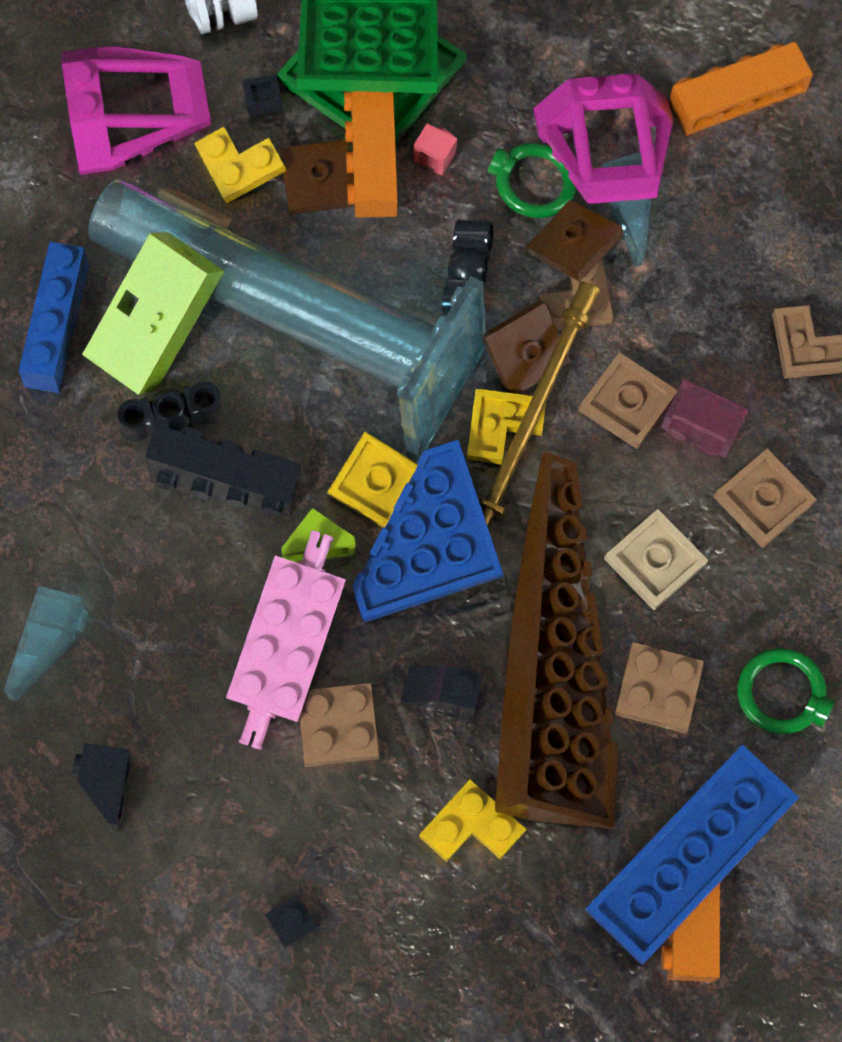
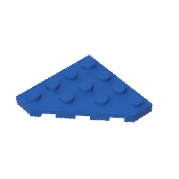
(431, 541)

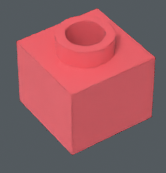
(435, 148)

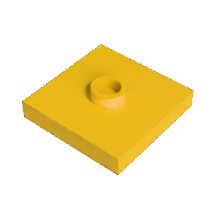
(372, 479)

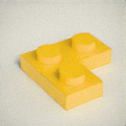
(238, 172)
(491, 418)
(471, 814)

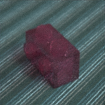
(703, 419)

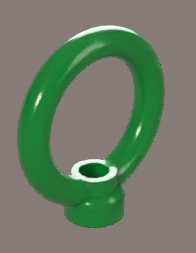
(502, 166)
(817, 707)

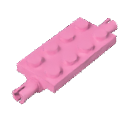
(285, 639)

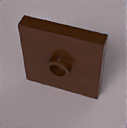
(316, 176)
(575, 240)
(523, 347)

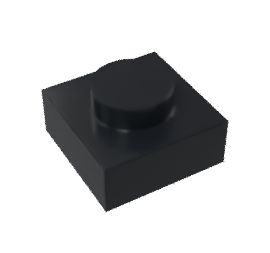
(262, 95)
(291, 921)

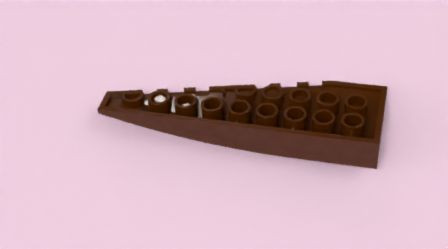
(555, 715)

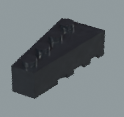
(221, 470)

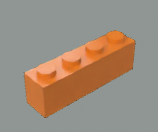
(739, 88)
(372, 155)
(695, 944)

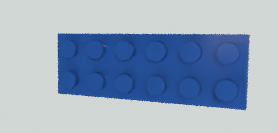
(691, 854)

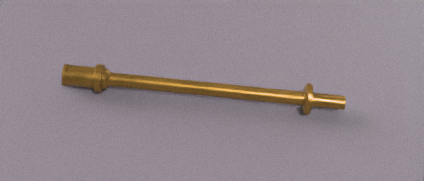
(574, 319)

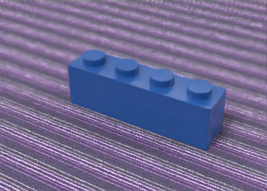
(54, 317)

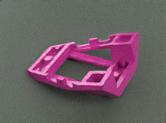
(565, 111)
(87, 112)

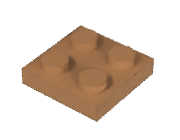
(628, 400)
(765, 498)
(659, 688)
(338, 725)

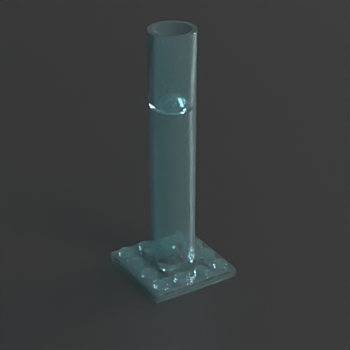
(372, 336)

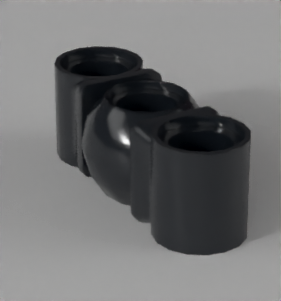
(470, 257)
(166, 398)

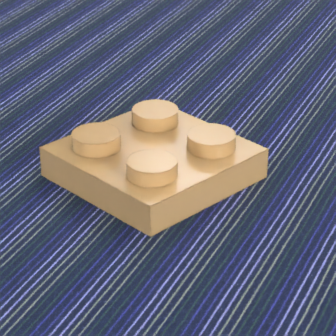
(656, 559)

